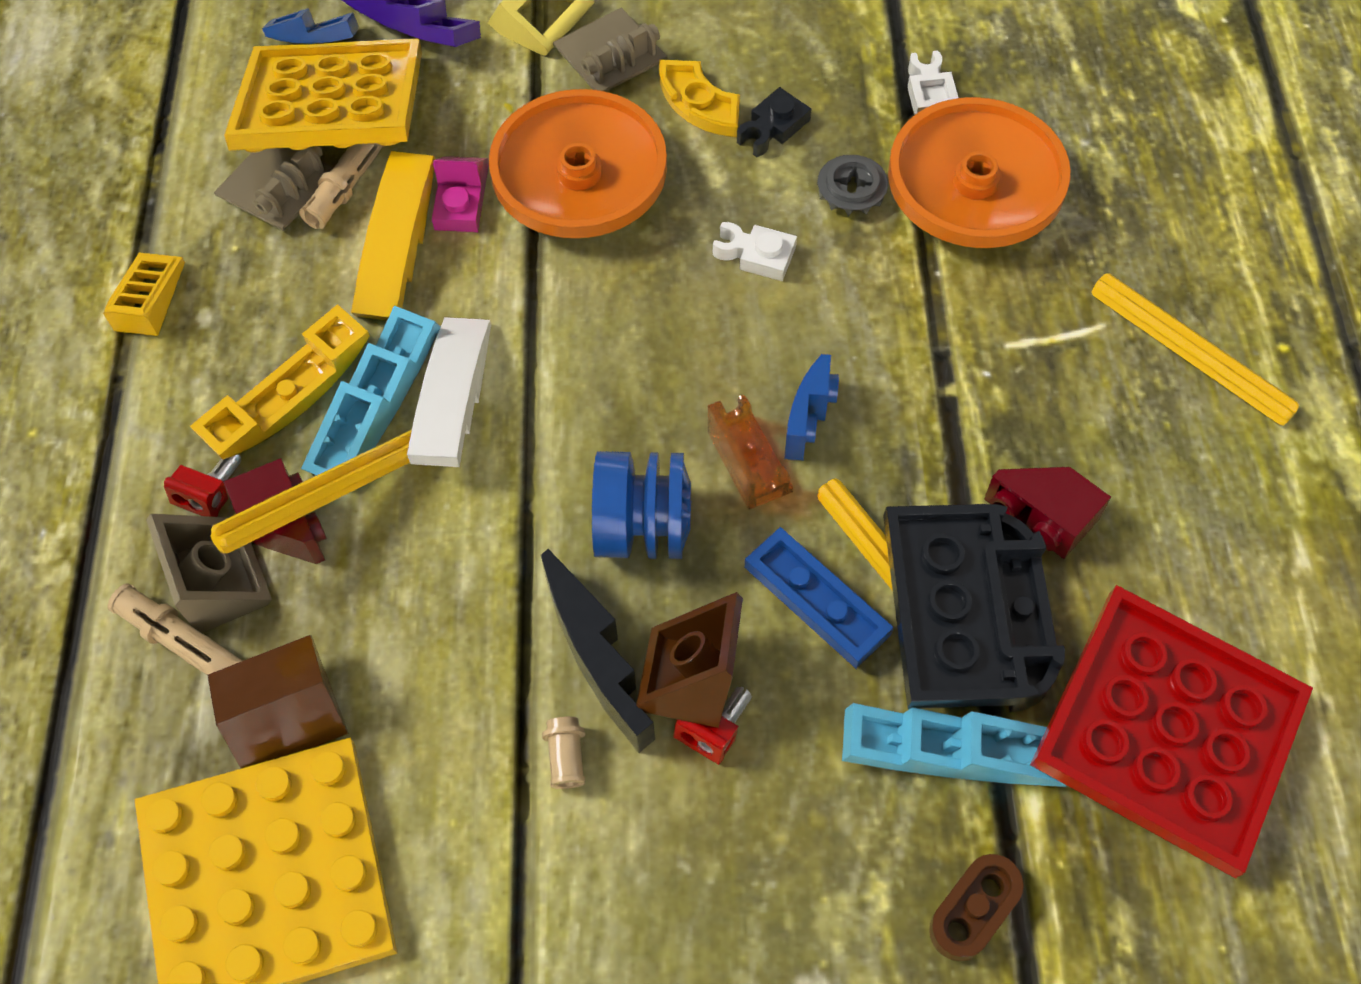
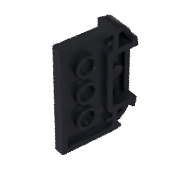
(970, 607)

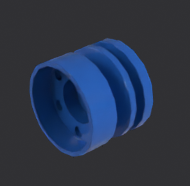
(639, 505)

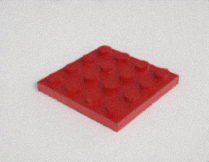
(1174, 730)

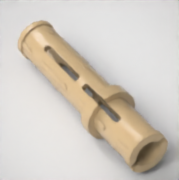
(337, 185)
(145, 614)

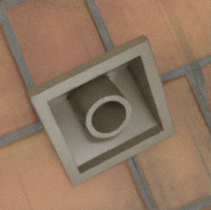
(203, 581)

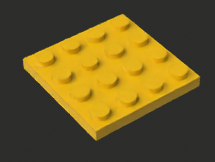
(326, 95)
(265, 873)

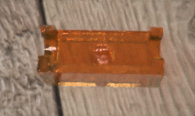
(747, 454)

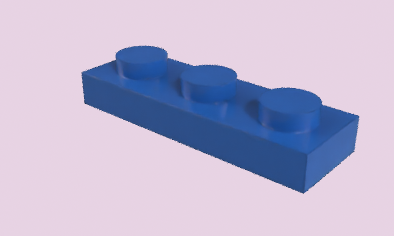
(818, 597)

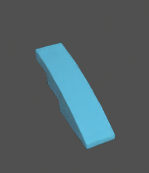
(375, 393)
(944, 745)

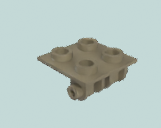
(611, 50)
(275, 183)

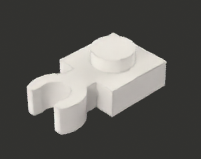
(927, 84)
(761, 252)

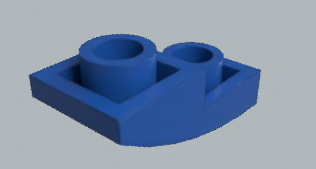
(809, 406)

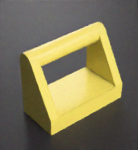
(512, 25)

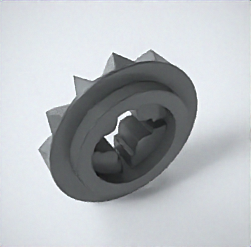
(870, 180)

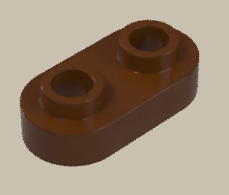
(974, 908)

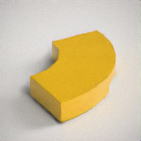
(697, 99)

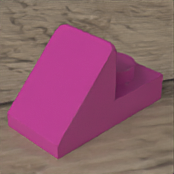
(459, 193)

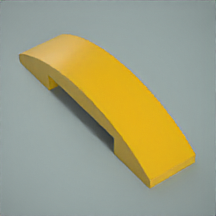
(288, 390)

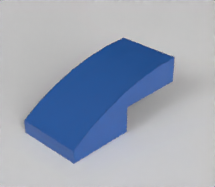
(301, 28)

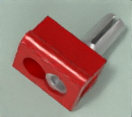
(199, 491)
(710, 740)

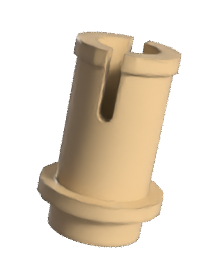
(565, 752)

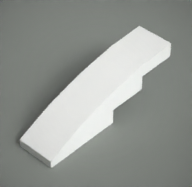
(449, 392)

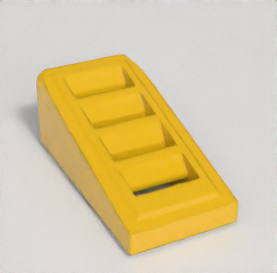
(150, 316)

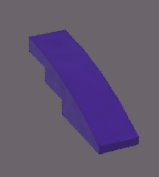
(420, 19)

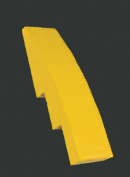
(393, 235)

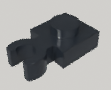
(775, 117)

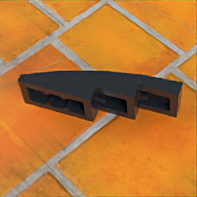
(590, 634)

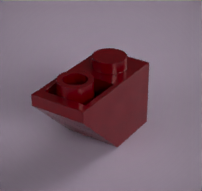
(1050, 501)
(294, 539)

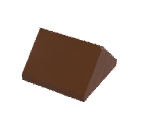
(692, 663)
(276, 704)

